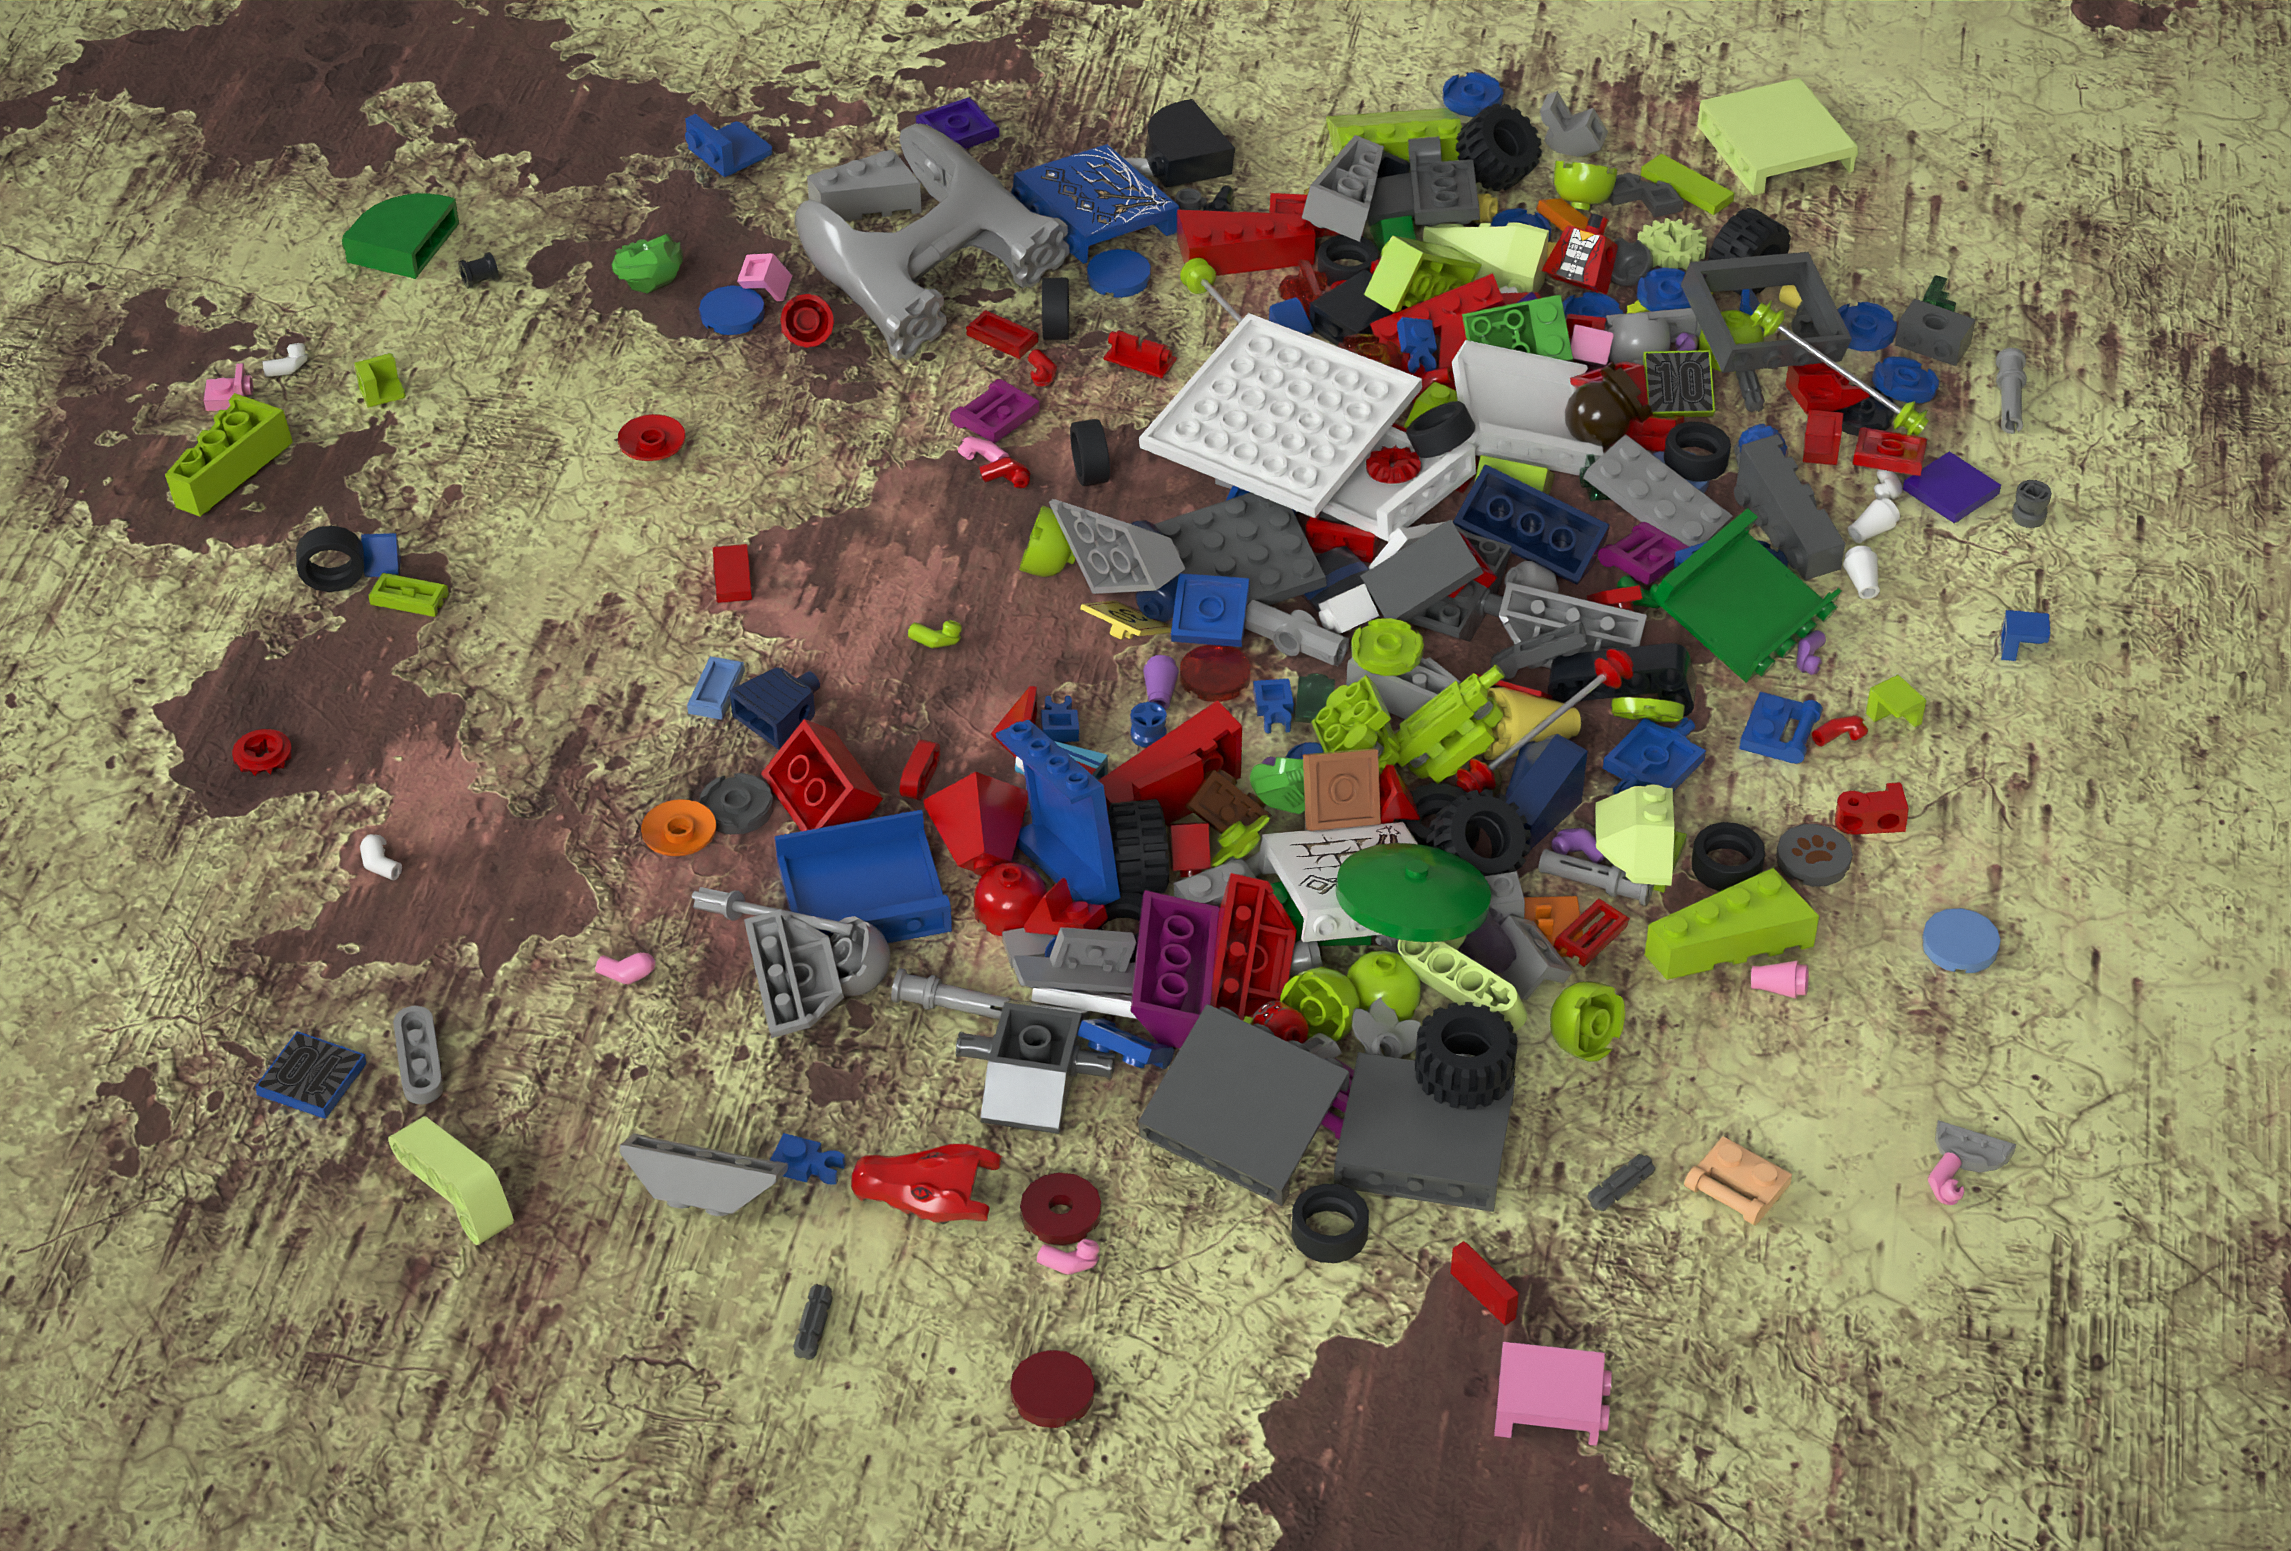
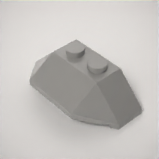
(1533, 612)
(792, 971)
(698, 1175)

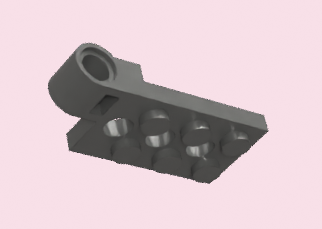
(1439, 188)

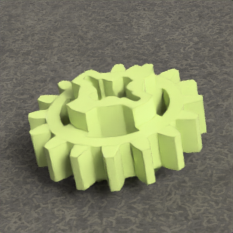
(1673, 243)

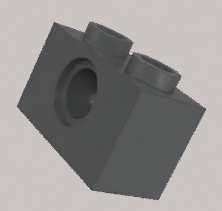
(1935, 332)

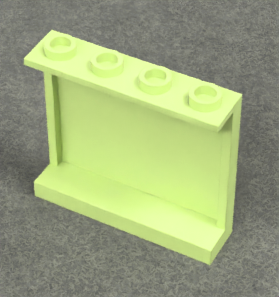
(1774, 132)

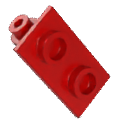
(1149, 358)

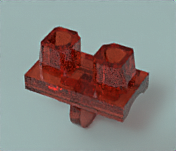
(1305, 286)

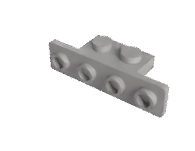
(1082, 962)

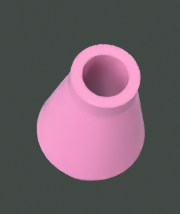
(1781, 978)

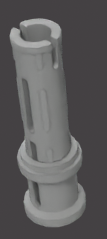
(2011, 381)
(1594, 874)
(933, 993)

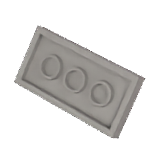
(1656, 493)

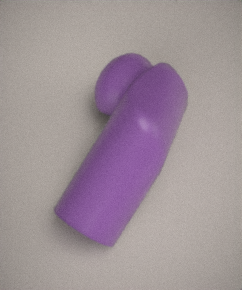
(1687, 342)
(1805, 655)
(1577, 840)

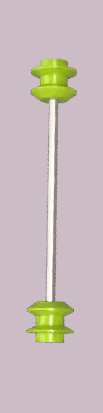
(1200, 278)
(1905, 417)

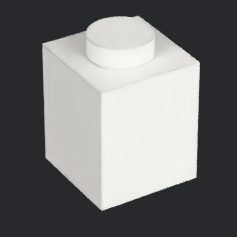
(1347, 610)

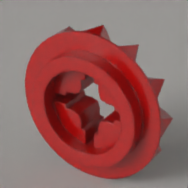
(1406, 467)
(254, 743)

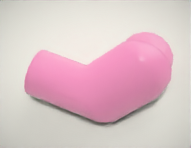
(983, 447)
(627, 970)

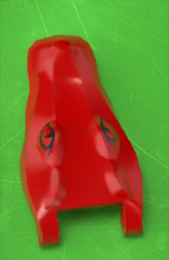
(927, 1183)

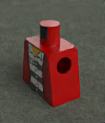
(1584, 256)

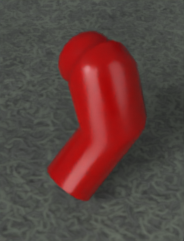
(1045, 368)
(1441, 376)
(1007, 468)

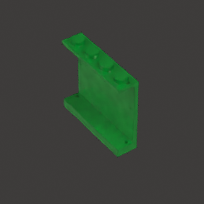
(1742, 600)

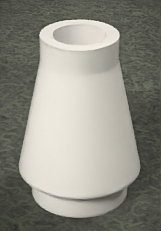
(1876, 519)
(1862, 569)

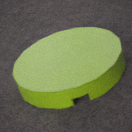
(1387, 647)
(1647, 708)

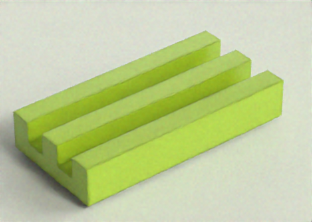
(408, 594)

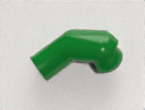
(1646, 601)

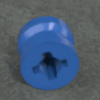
(1147, 723)

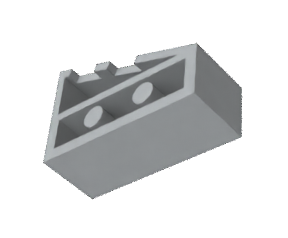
(1409, 690)

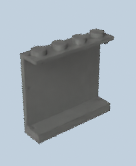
(1242, 1102)
(1414, 1147)

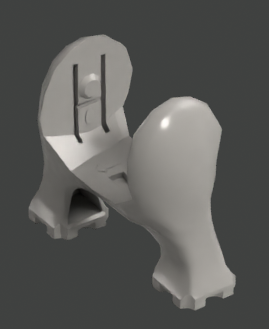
(884, 267)

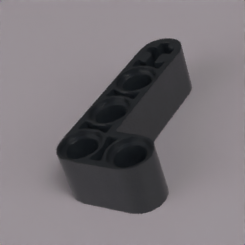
(1656, 669)

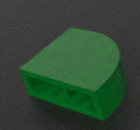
(401, 233)

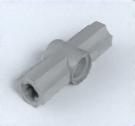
(1296, 633)

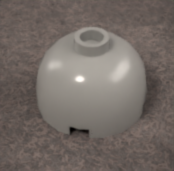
(1637, 334)
(860, 957)

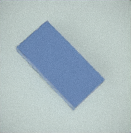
(713, 689)

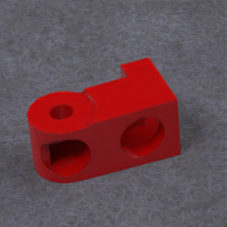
(1872, 811)

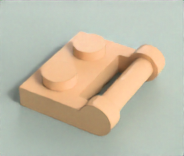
(1742, 1172)

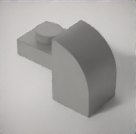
(1571, 133)

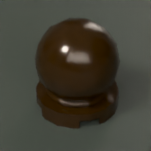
(1603, 409)

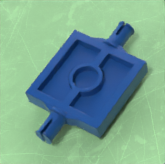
(1654, 756)

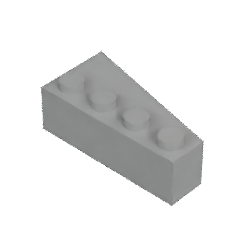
(1343, 191)

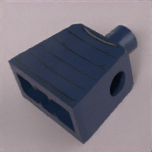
(775, 703)

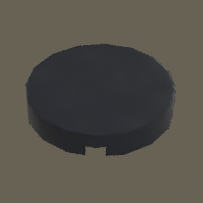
(1867, 414)

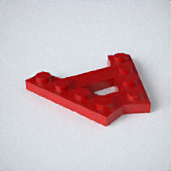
(1446, 319)

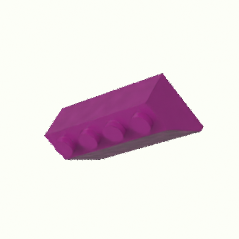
(1173, 965)

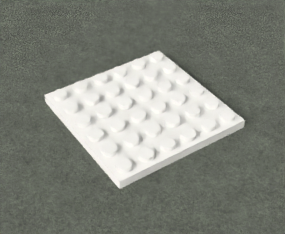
(1281, 414)

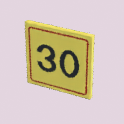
(1125, 620)

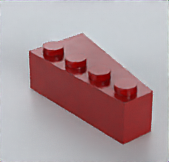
(1245, 240)
(1209, 734)

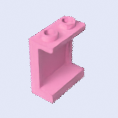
(1552, 1389)

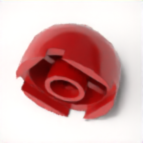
(1007, 896)

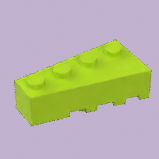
(1417, 272)
(228, 454)
(1731, 926)

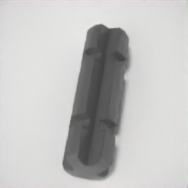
(1750, 390)
(1621, 1182)
(813, 1321)

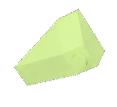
(1509, 252)

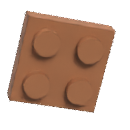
(1341, 789)

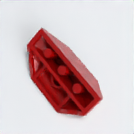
(1251, 947)

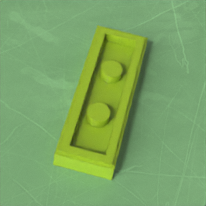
(1688, 184)

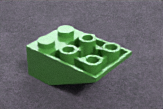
(1525, 326)

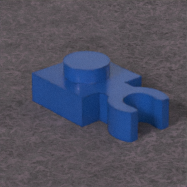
(1418, 339)
(1274, 702)
(1060, 721)
(806, 1158)

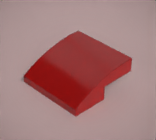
(1172, 786)

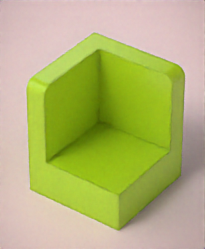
(379, 380)
(1895, 698)

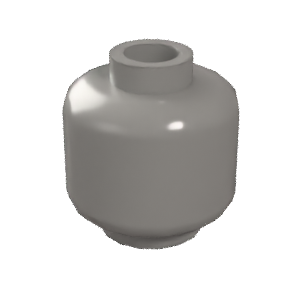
(1532, 575)

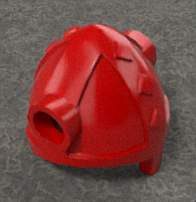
(806, 320)

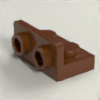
(1223, 804)

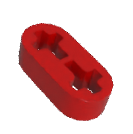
(919, 769)

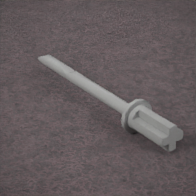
(734, 904)

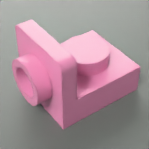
(220, 390)

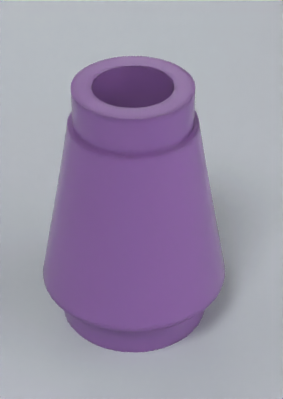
(1160, 679)

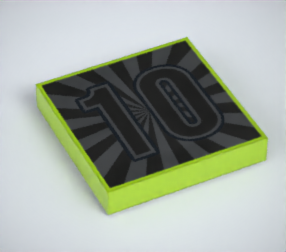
(1679, 383)

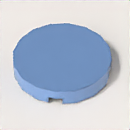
(1961, 940)

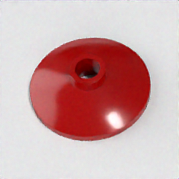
(651, 437)

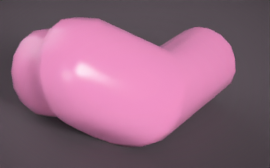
(1941, 1180)
(1071, 1262)

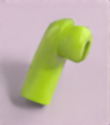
(936, 638)

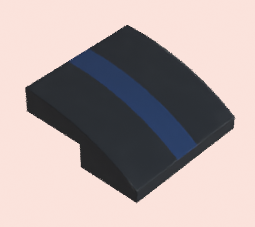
(1342, 573)

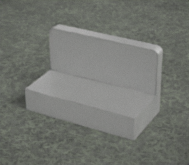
(1535, 958)

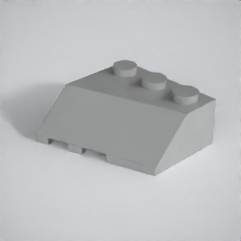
(1116, 553)

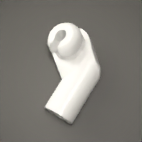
(286, 365)
(1889, 487)
(374, 859)

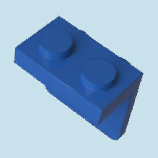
(726, 148)

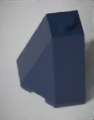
(1547, 784)

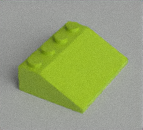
(1395, 129)

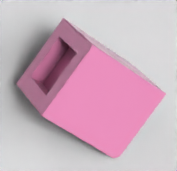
(767, 273)
(1591, 346)

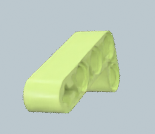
(1463, 978)
(456, 1176)

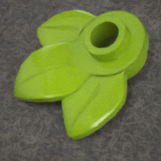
(1238, 840)

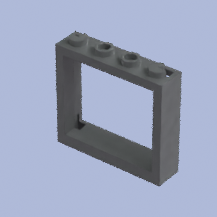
(1762, 272)

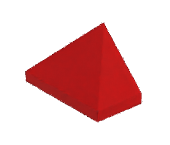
(1024, 709)

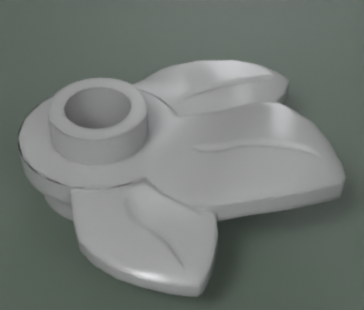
(1382, 1029)

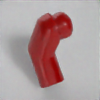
(1837, 726)

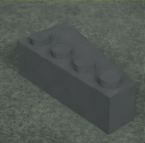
(1787, 509)

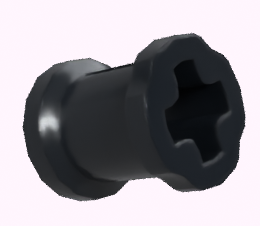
(478, 270)

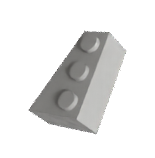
(866, 187)

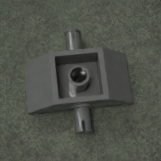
(1464, 613)
(1033, 1064)

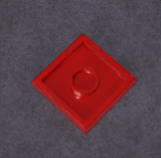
(1890, 451)

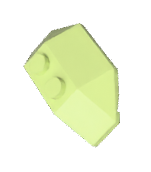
(1638, 833)

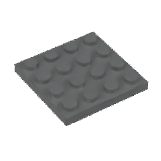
(1250, 541)

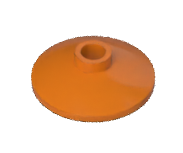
(678, 827)

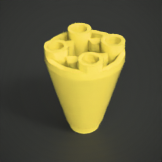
(1522, 714)

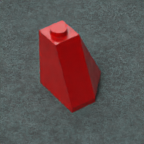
(978, 820)

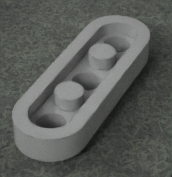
(418, 1055)

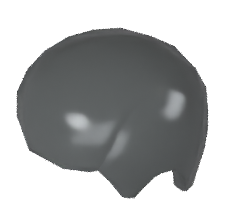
(1631, 262)

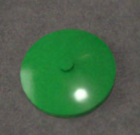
(1413, 892)

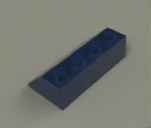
(1533, 524)

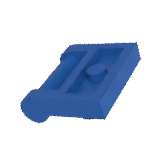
(1769, 723)
(1138, 1052)

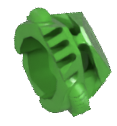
(648, 264)
(1280, 784)

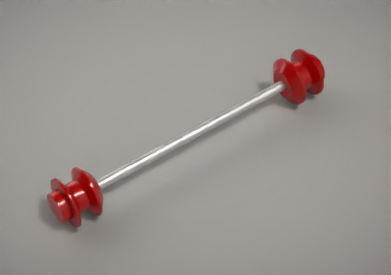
(1608, 672)

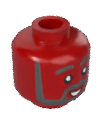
(1283, 1021)

